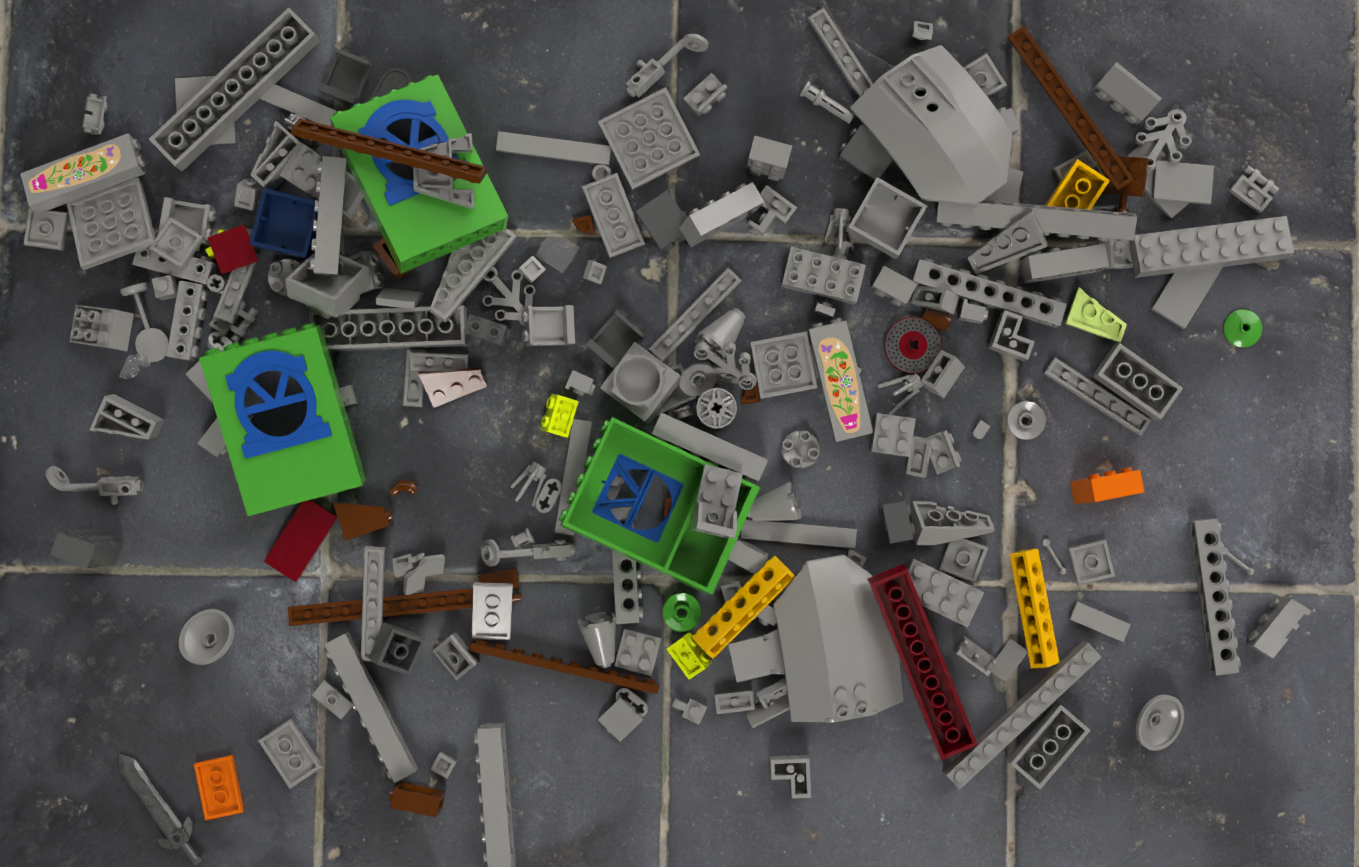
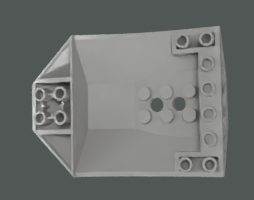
(946, 154)

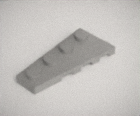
(1012, 243)

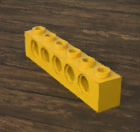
(1034, 608)
(741, 617)

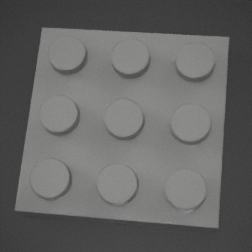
(784, 365)

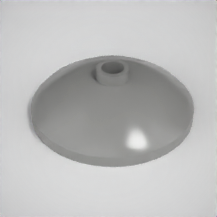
(200, 631)
(1159, 722)

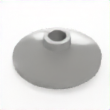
(697, 379)
(1035, 417)

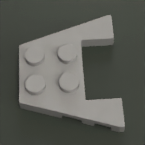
(441, 185)

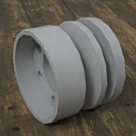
(726, 413)

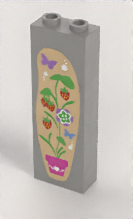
(83, 173)
(839, 380)

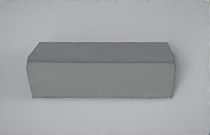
(1008, 660)

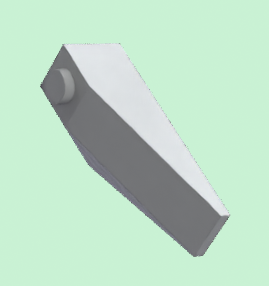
(942, 525)

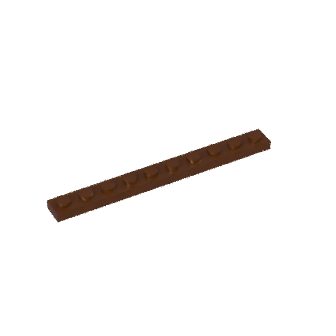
(1070, 108)
(389, 150)
(391, 607)
(556, 664)

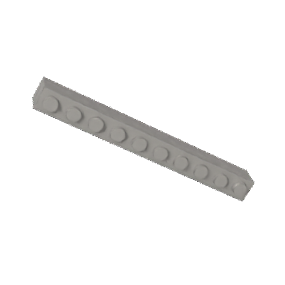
(1050, 219)
(1022, 714)

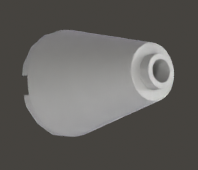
(777, 505)
(600, 636)

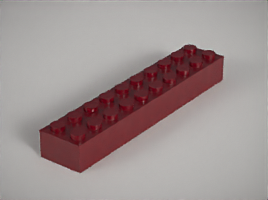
(922, 661)

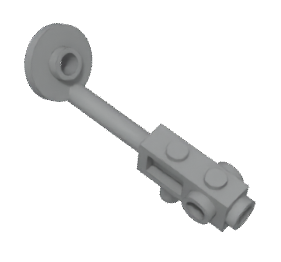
(653, 70)
(106, 486)
(559, 550)

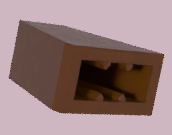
(362, 519)

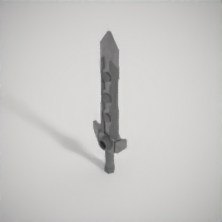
(177, 833)

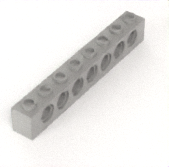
(1054, 305)
(1206, 588)

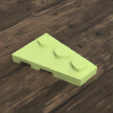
(1093, 318)

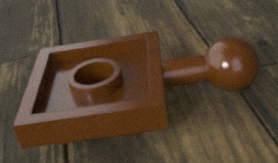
(1138, 168)

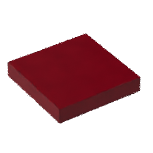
(232, 249)

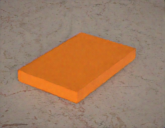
(219, 787)

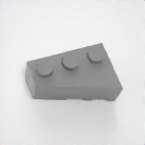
(274, 158)
(126, 419)
(1276, 625)

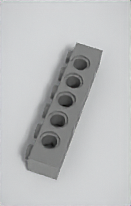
(623, 614)

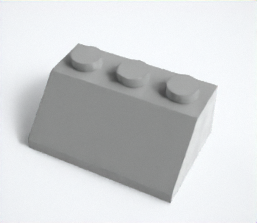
(1126, 94)

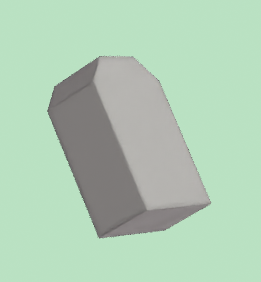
(980, 430)

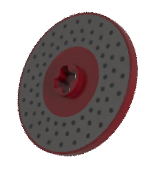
(897, 345)

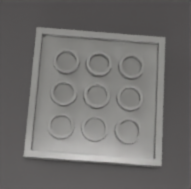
(649, 138)
(111, 223)

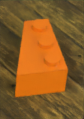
(1107, 487)

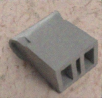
(756, 656)

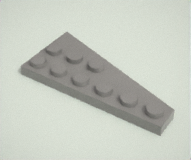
(466, 270)

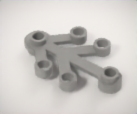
(1165, 136)
(510, 299)
(744, 378)

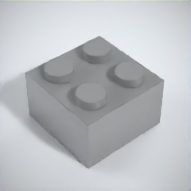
(892, 435)

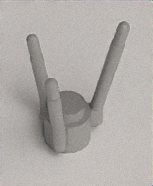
(841, 218)
(912, 383)
(534, 472)

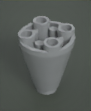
(722, 331)

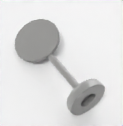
(151, 341)

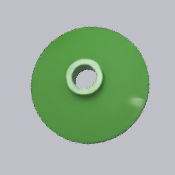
(1234, 330)
(681, 622)

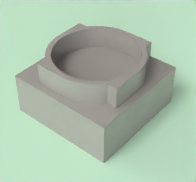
(886, 218)
(328, 294)
(641, 383)

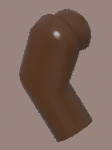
(403, 485)

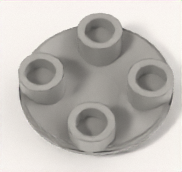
(279, 272)
(800, 449)

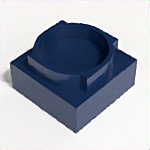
(284, 224)

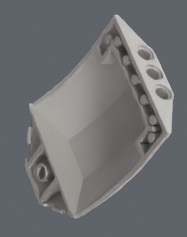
(835, 644)

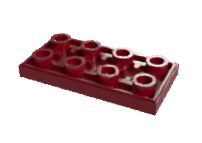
(301, 539)

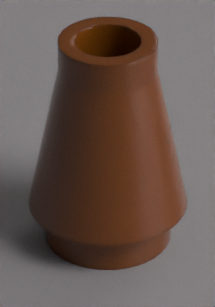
(937, 318)

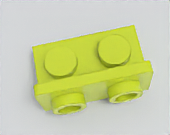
(559, 415)
(689, 655)

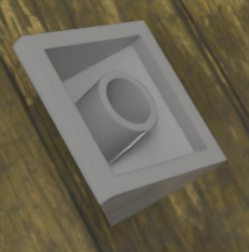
(456, 656)

